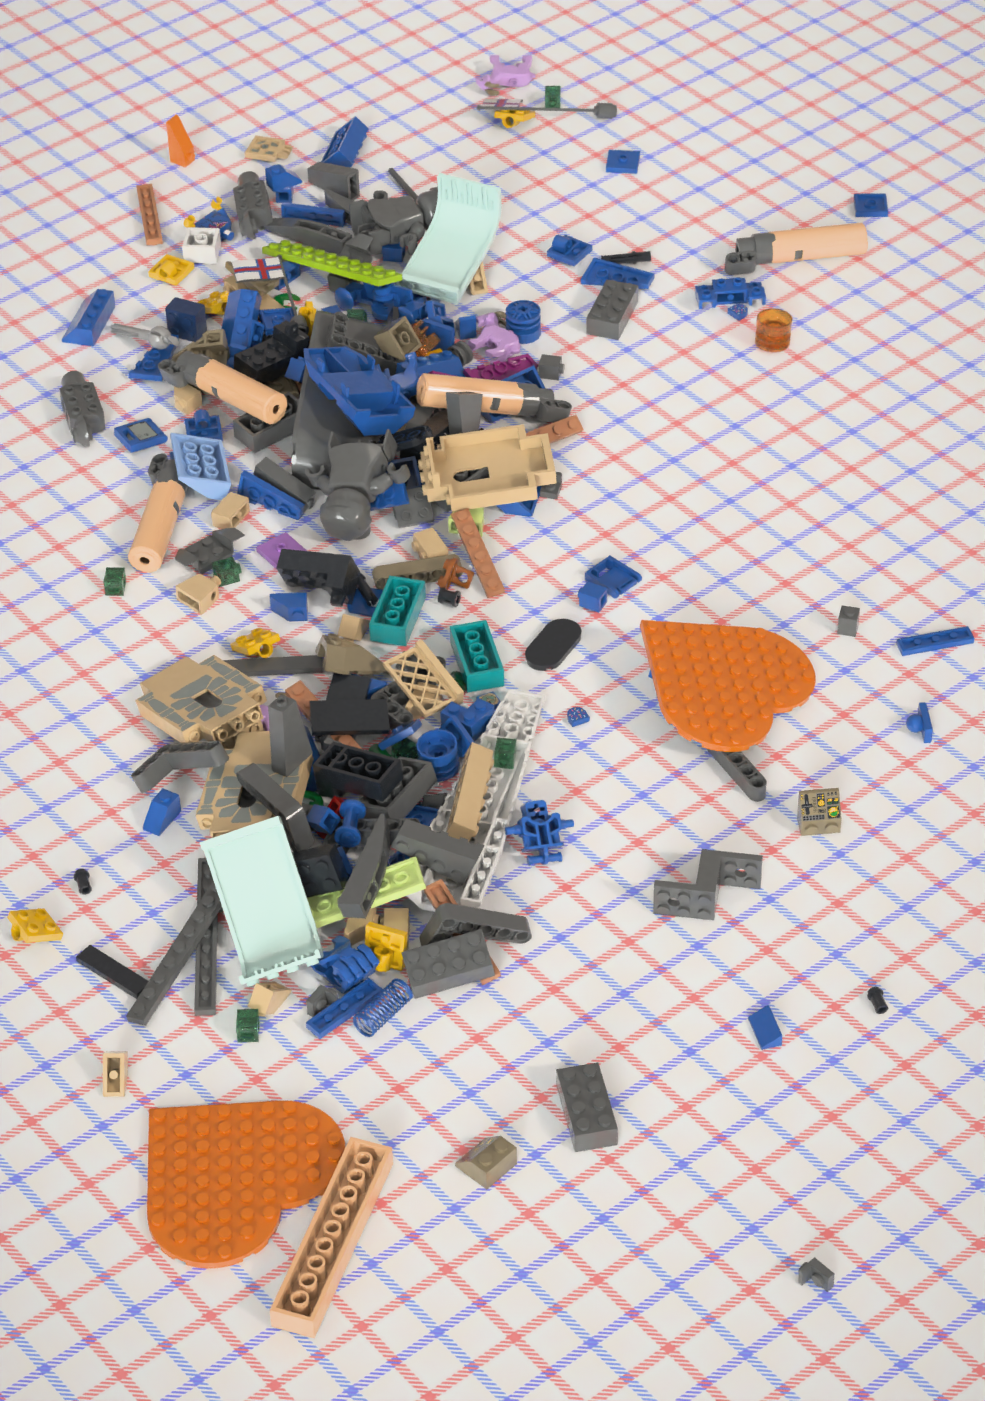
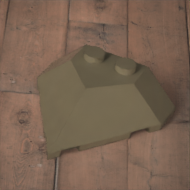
(211, 344)
(346, 657)

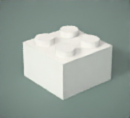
(201, 245)

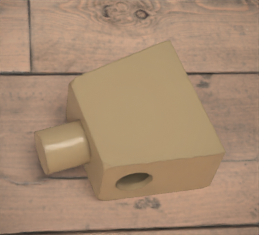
(198, 592)

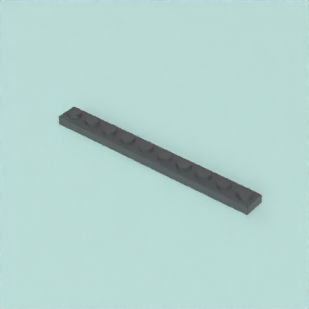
(206, 953)
(175, 958)

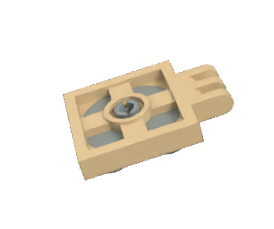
(267, 149)

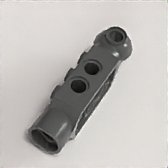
(252, 204)
(81, 407)

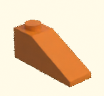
(180, 145)

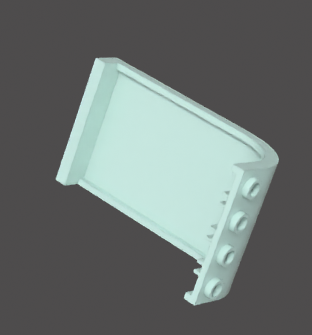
(455, 240)
(263, 900)

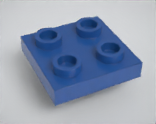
(568, 249)
(204, 425)

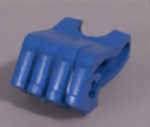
(346, 966)

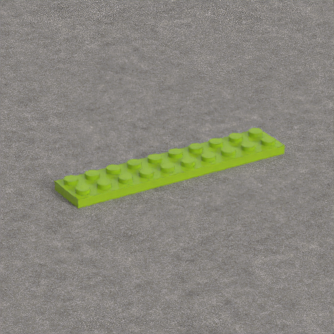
(333, 264)

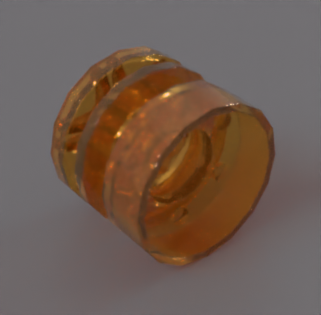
(773, 330)
(428, 342)

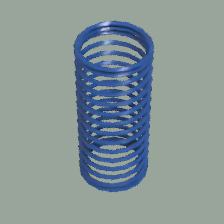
(368, 1021)

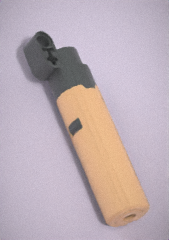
(796, 246)
(225, 384)
(497, 397)
(158, 516)

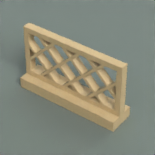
(438, 673)

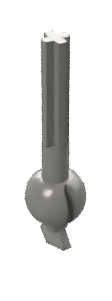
(158, 337)

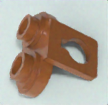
(452, 567)

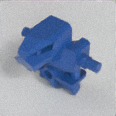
(539, 832)

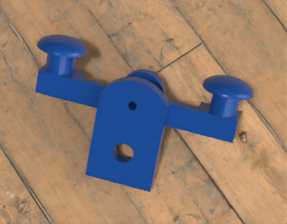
(382, 300)

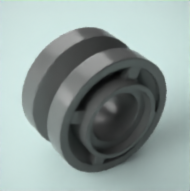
(462, 351)

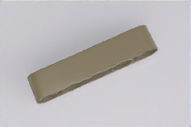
(423, 569)

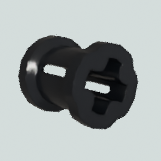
(449, 597)

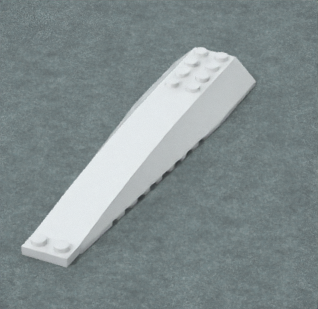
(513, 719)

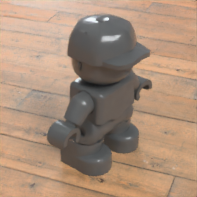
(393, 219)
(354, 482)

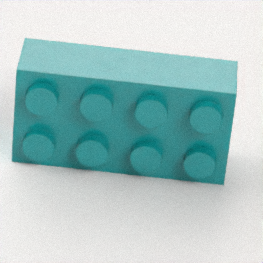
(397, 611)
(477, 656)

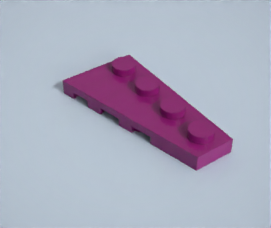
(501, 370)

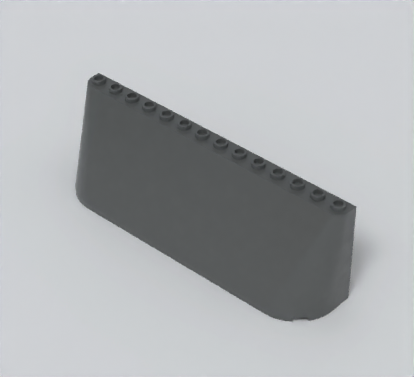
(320, 416)

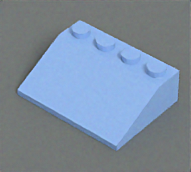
(201, 464)

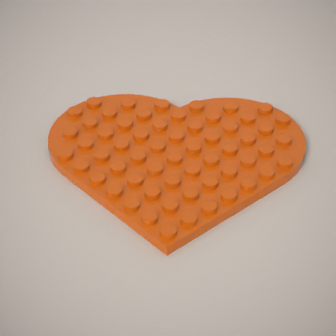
(724, 680)
(230, 1171)

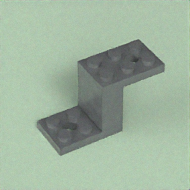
(701, 898)

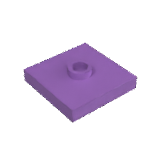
(271, 549)

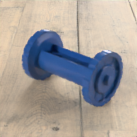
(348, 834)

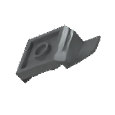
(355, 249)
(210, 549)

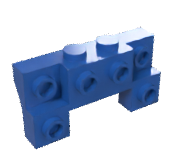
(730, 292)

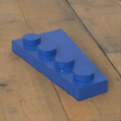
(603, 270)
(269, 496)

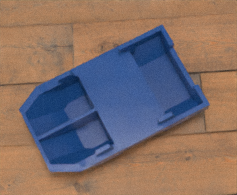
(359, 388)

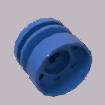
(524, 320)
(441, 750)

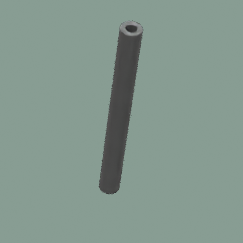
(403, 184)

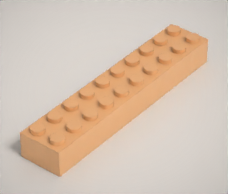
(331, 1237)

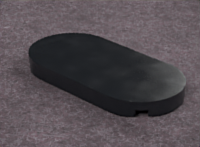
(410, 437)
(553, 644)

